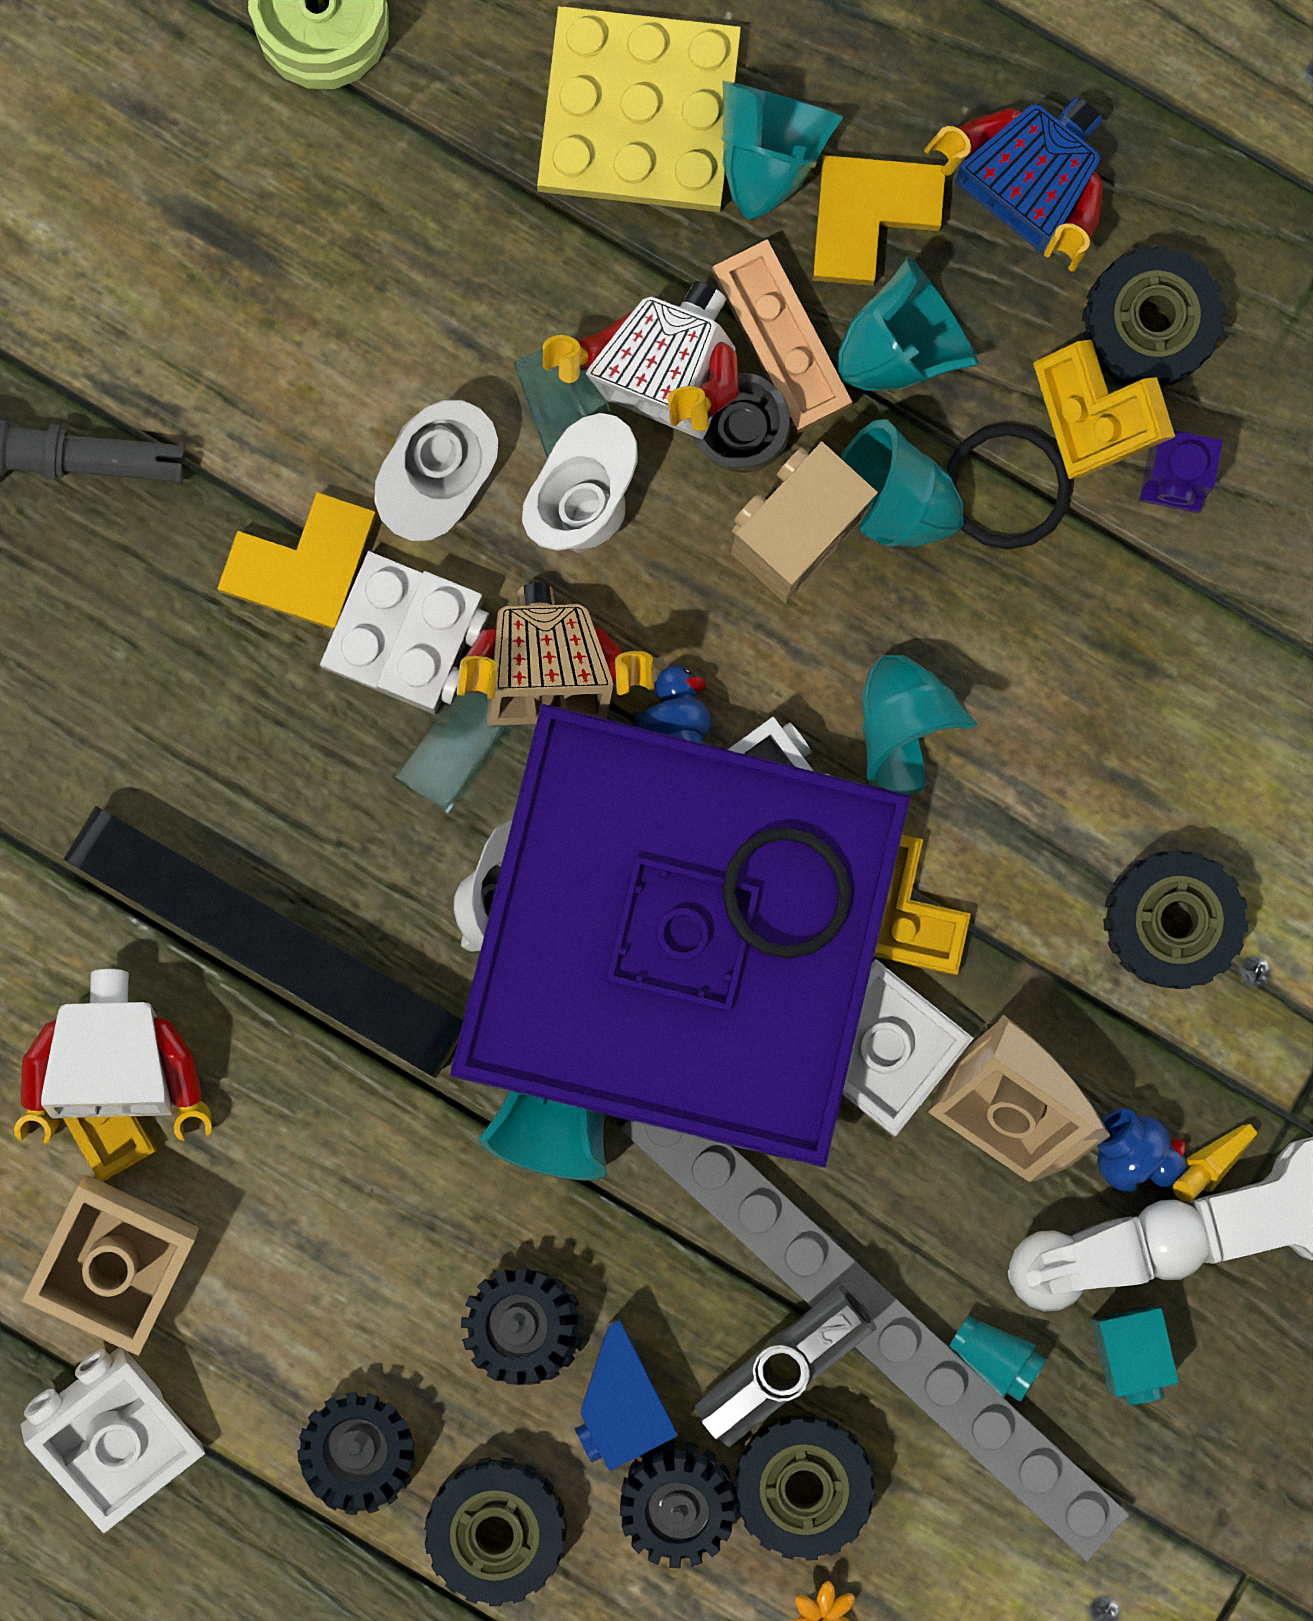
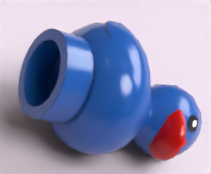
(679, 710)
(1139, 1151)

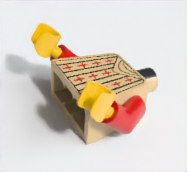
(548, 658)

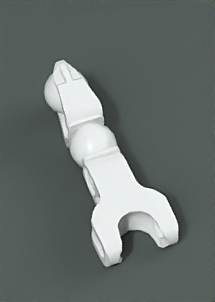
(1171, 1237)

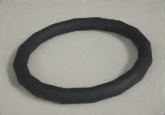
(1055, 457)
(739, 923)

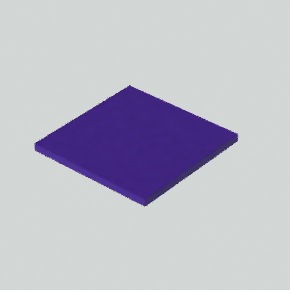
(614, 951)

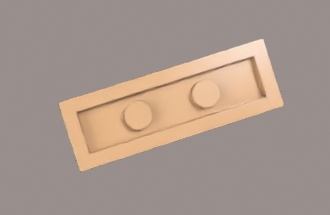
(781, 335)

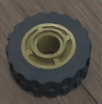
(1182, 292)
(1214, 925)
(795, 1526)
(486, 1570)

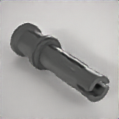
(57, 452)

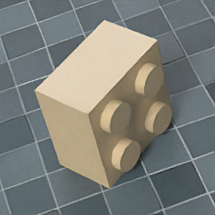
(803, 521)
(111, 1264)

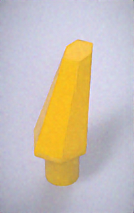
(1212, 1163)

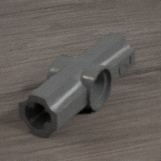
(813, 1341)

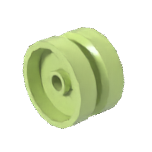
(324, 46)

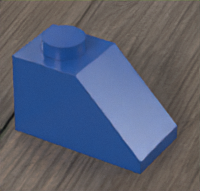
(621, 1404)

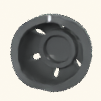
(746, 428)

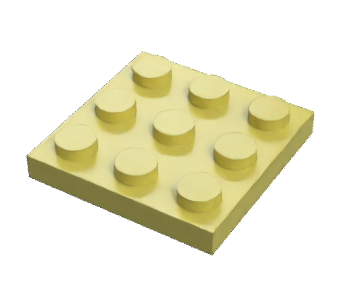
(637, 109)

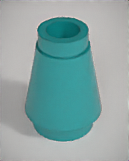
(998, 1357)

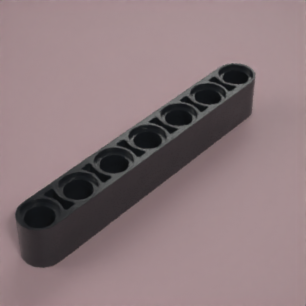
(265, 941)

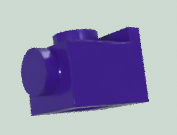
(1181, 471)

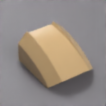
(1018, 1104)

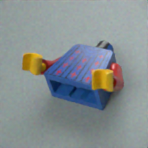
(1032, 173)

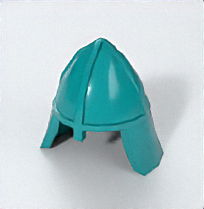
(769, 145)
(903, 336)
(914, 494)
(898, 708)
(547, 1138)

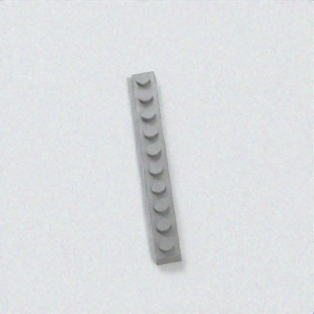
(899, 1345)

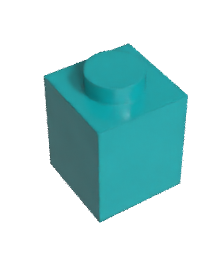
(1135, 1354)

